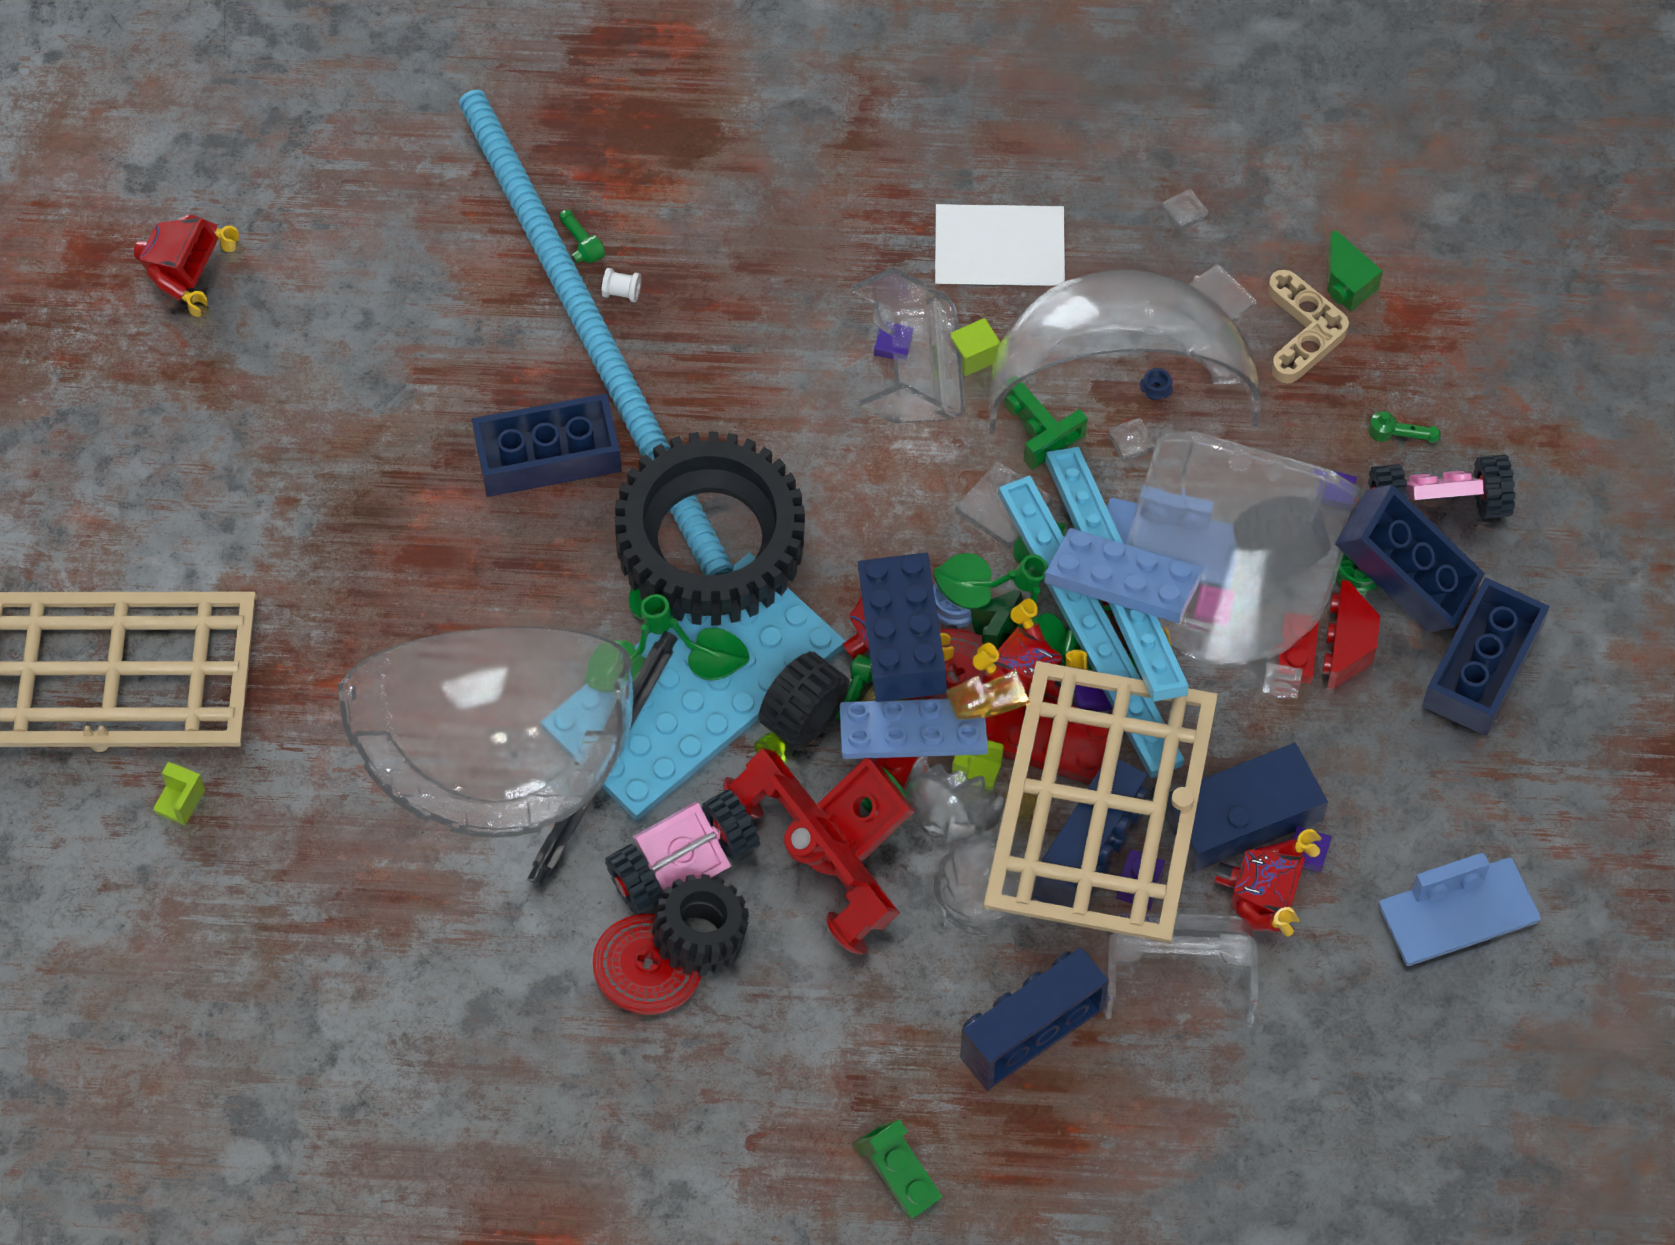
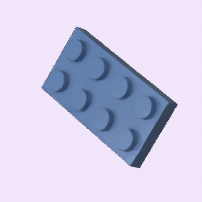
(1123, 575)

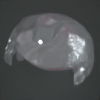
(951, 804)
(963, 885)

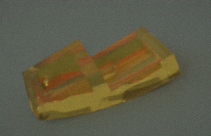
(981, 700)

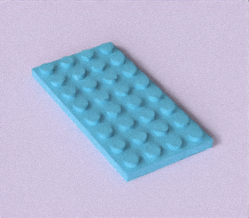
(697, 718)

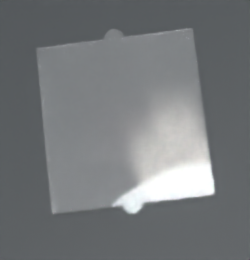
(1225, 291)

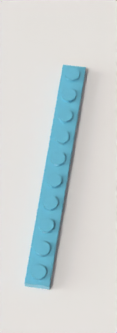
(1083, 614)
(1140, 630)

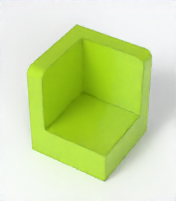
(976, 346)
(983, 765)
(181, 793)

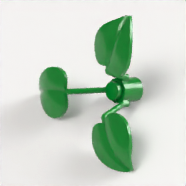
(967, 583)
(713, 655)

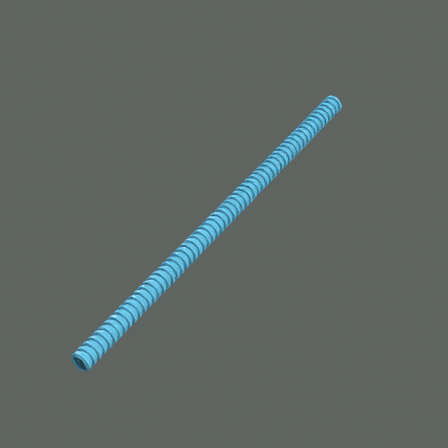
(586, 318)

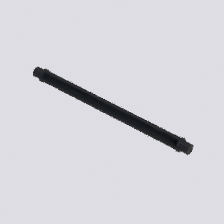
(562, 831)

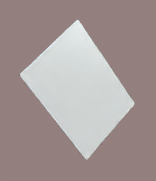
(999, 245)

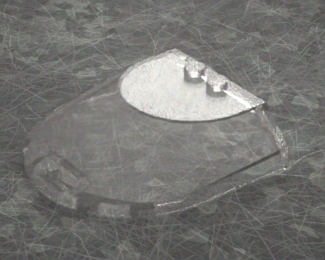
(1258, 531)

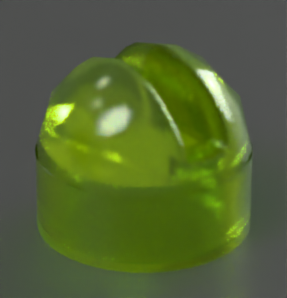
(771, 742)

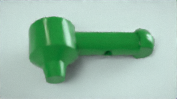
(589, 247)
(1384, 425)
(860, 675)

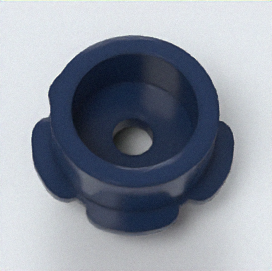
(1157, 377)

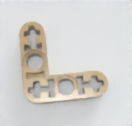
(1315, 324)

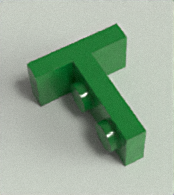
(1042, 427)
(898, 1167)

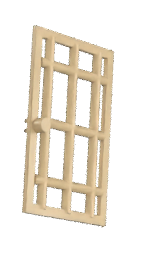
(101, 739)
(1182, 799)

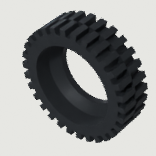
(710, 468)

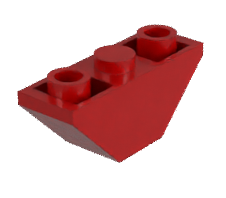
(1352, 635)

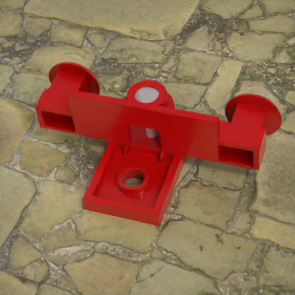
(833, 834)

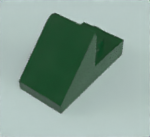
(995, 620)

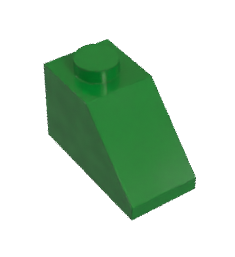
(1350, 273)

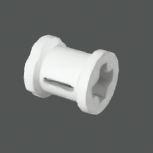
(621, 285)

